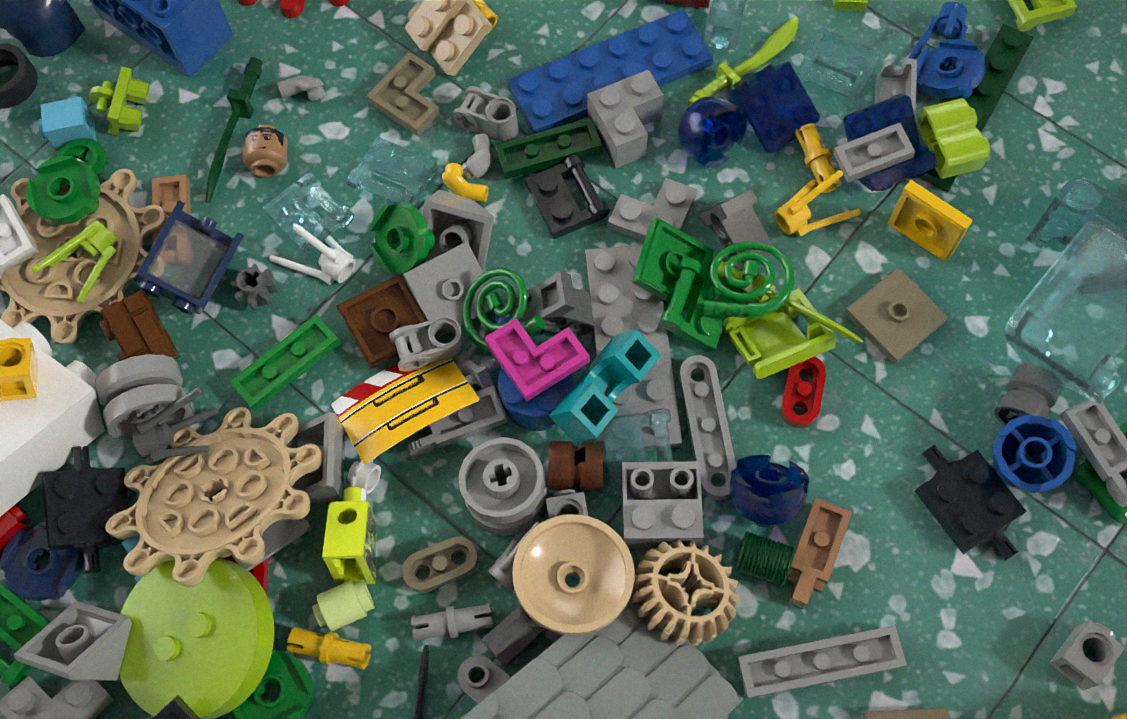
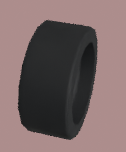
(23, 82)

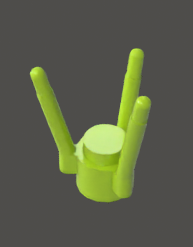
(93, 240)

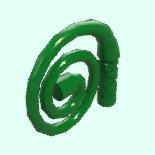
(750, 270)
(495, 304)

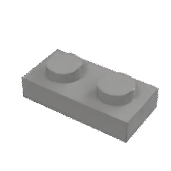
(873, 152)

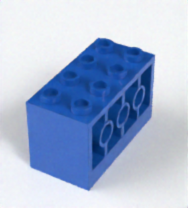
(175, 30)

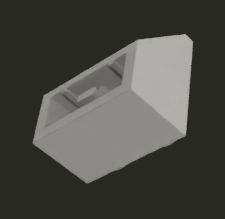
(661, 503)

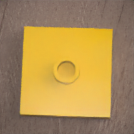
(929, 221)

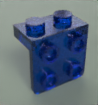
(774, 105)
(879, 117)

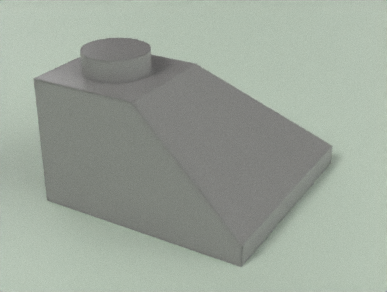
(455, 221)

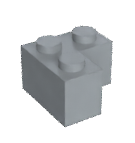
(620, 115)

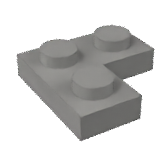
(671, 205)
(76, 701)

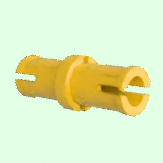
(817, 156)
(329, 648)

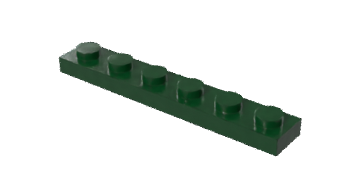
(1000, 66)

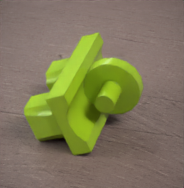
(119, 113)

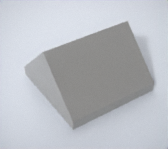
(327, 481)
(80, 644)

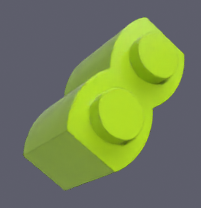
(953, 137)

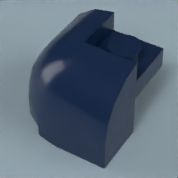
(41, 25)

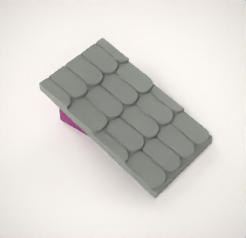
(614, 675)

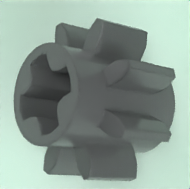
(250, 278)

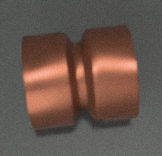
(575, 465)

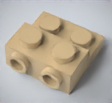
(448, 30)

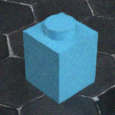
(66, 121)

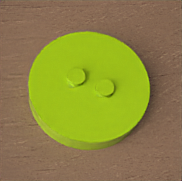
(197, 640)

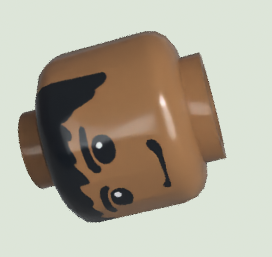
(265, 151)

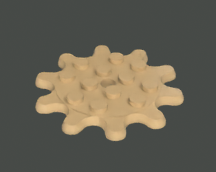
(55, 290)
(186, 526)

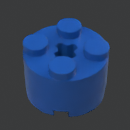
(534, 413)

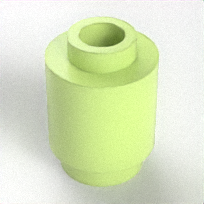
(343, 604)

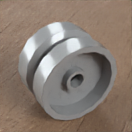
(138, 391)
(503, 486)

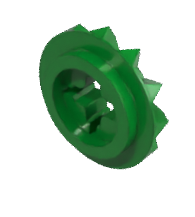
(87, 150)

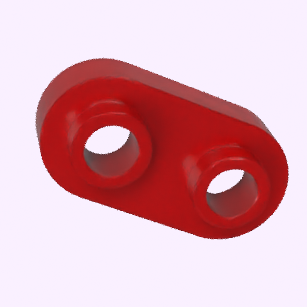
(803, 393)

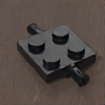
(970, 502)
(80, 506)

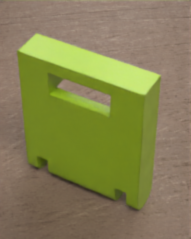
(776, 341)

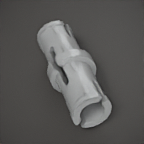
(452, 622)

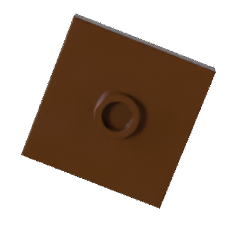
(378, 313)

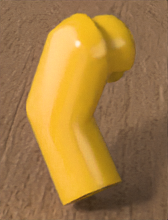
(458, 185)

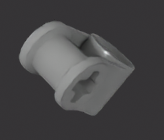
(484, 113)
(424, 343)

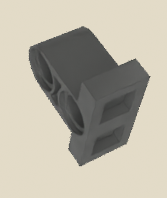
(736, 223)
(559, 305)

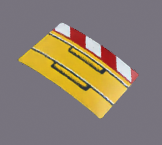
(401, 403)

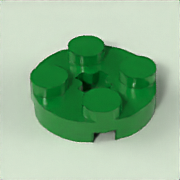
(76, 203)
(415, 236)
(294, 695)

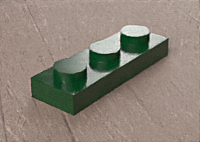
(547, 148)

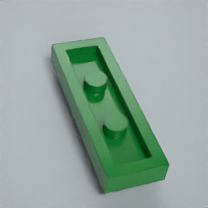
(285, 362)

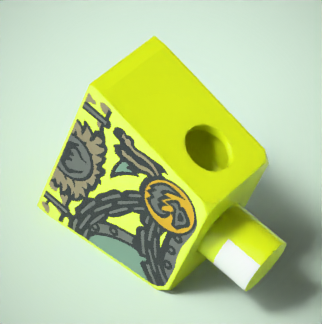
(351, 538)

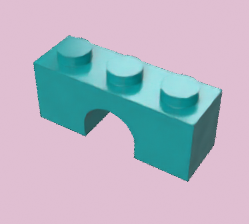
(589, 402)

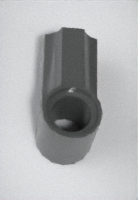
(512, 636)

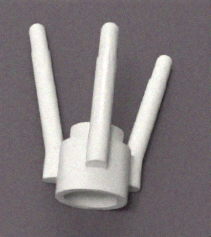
(335, 261)

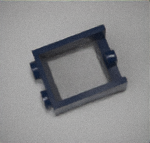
(187, 261)

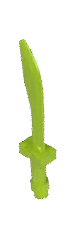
(730, 77)
(757, 283)

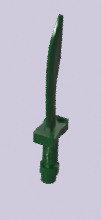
(240, 107)

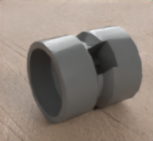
(1031, 392)

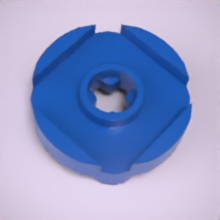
(955, 83)

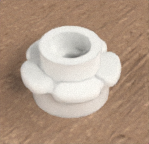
(364, 475)

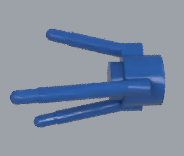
(949, 23)

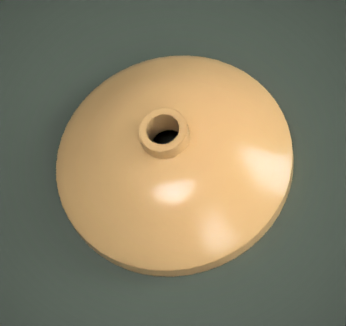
(579, 549)

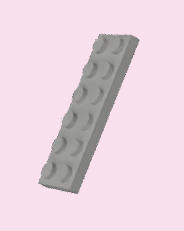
(623, 307)

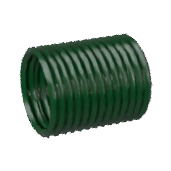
(765, 558)

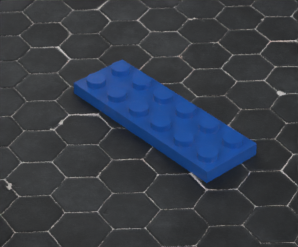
(559, 90)

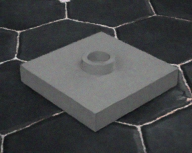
(444, 282)

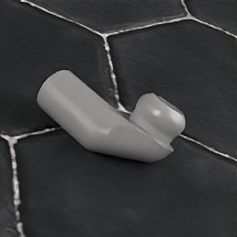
(302, 84)
(481, 160)

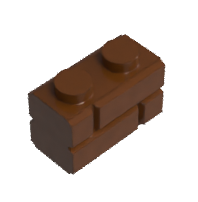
(137, 328)

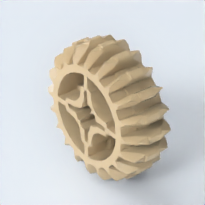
(668, 603)

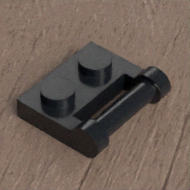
(557, 202)

